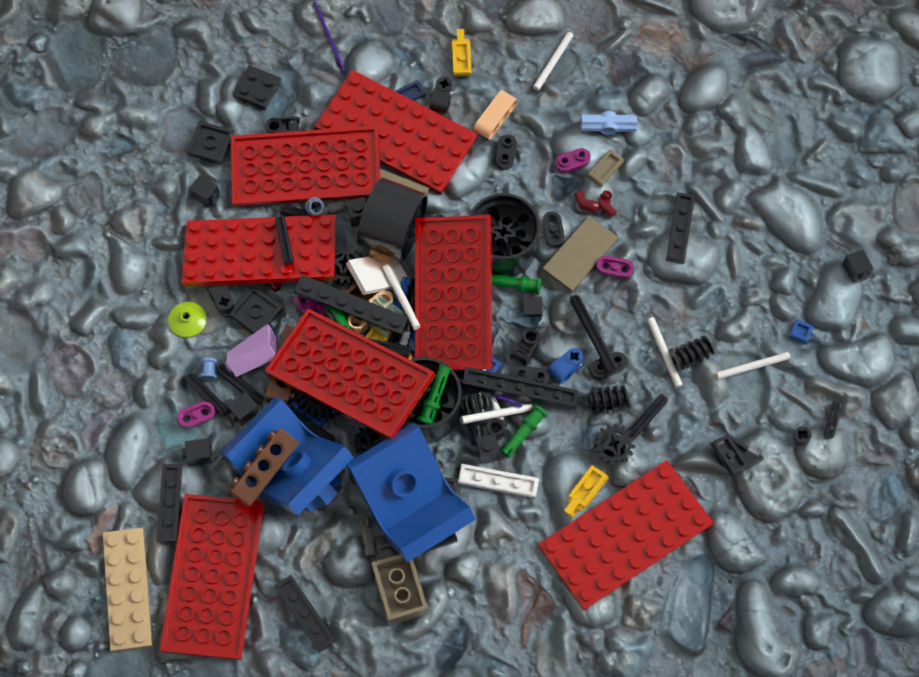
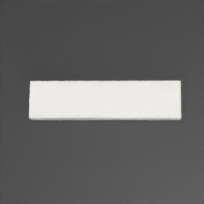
(498, 481)

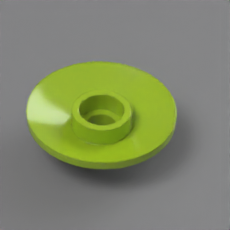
(187, 327)

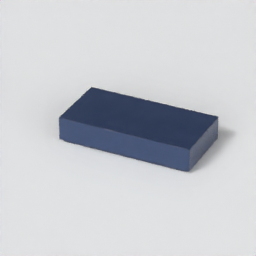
(412, 91)

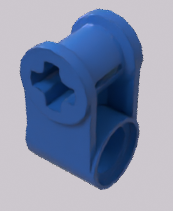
(563, 367)

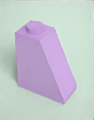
(252, 352)

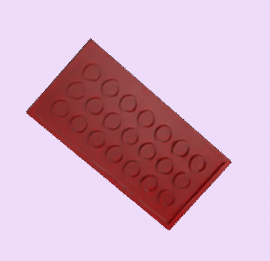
(410, 135)
(304, 165)
(251, 252)
(454, 290)
(350, 373)
(625, 535)
(212, 577)

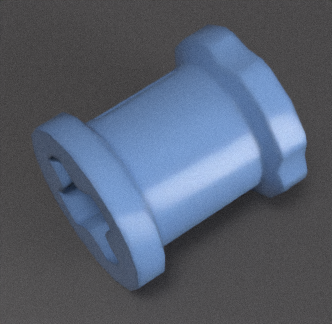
(208, 369)

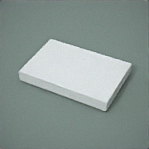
(371, 276)

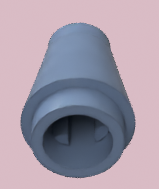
(317, 206)

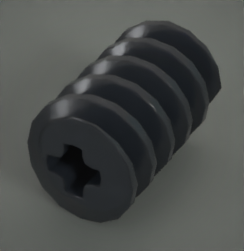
(692, 351)
(608, 397)

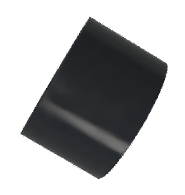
(510, 210)
(390, 219)
(441, 429)

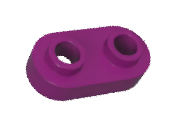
(573, 159)
(615, 265)
(318, 308)
(194, 414)

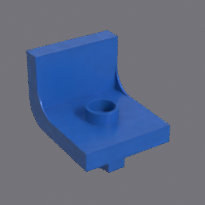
(309, 472)
(408, 493)

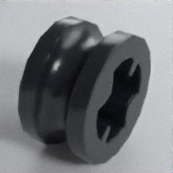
(801, 442)

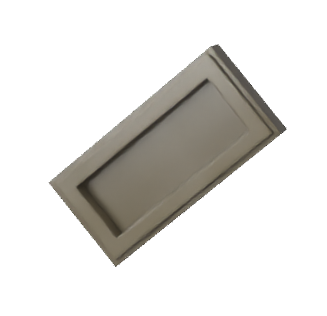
(605, 168)

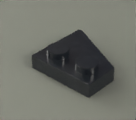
(735, 455)

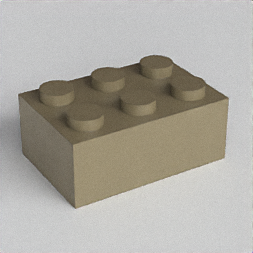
(399, 589)

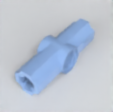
(609, 123)

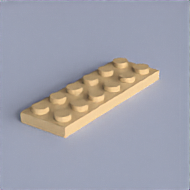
(127, 590)

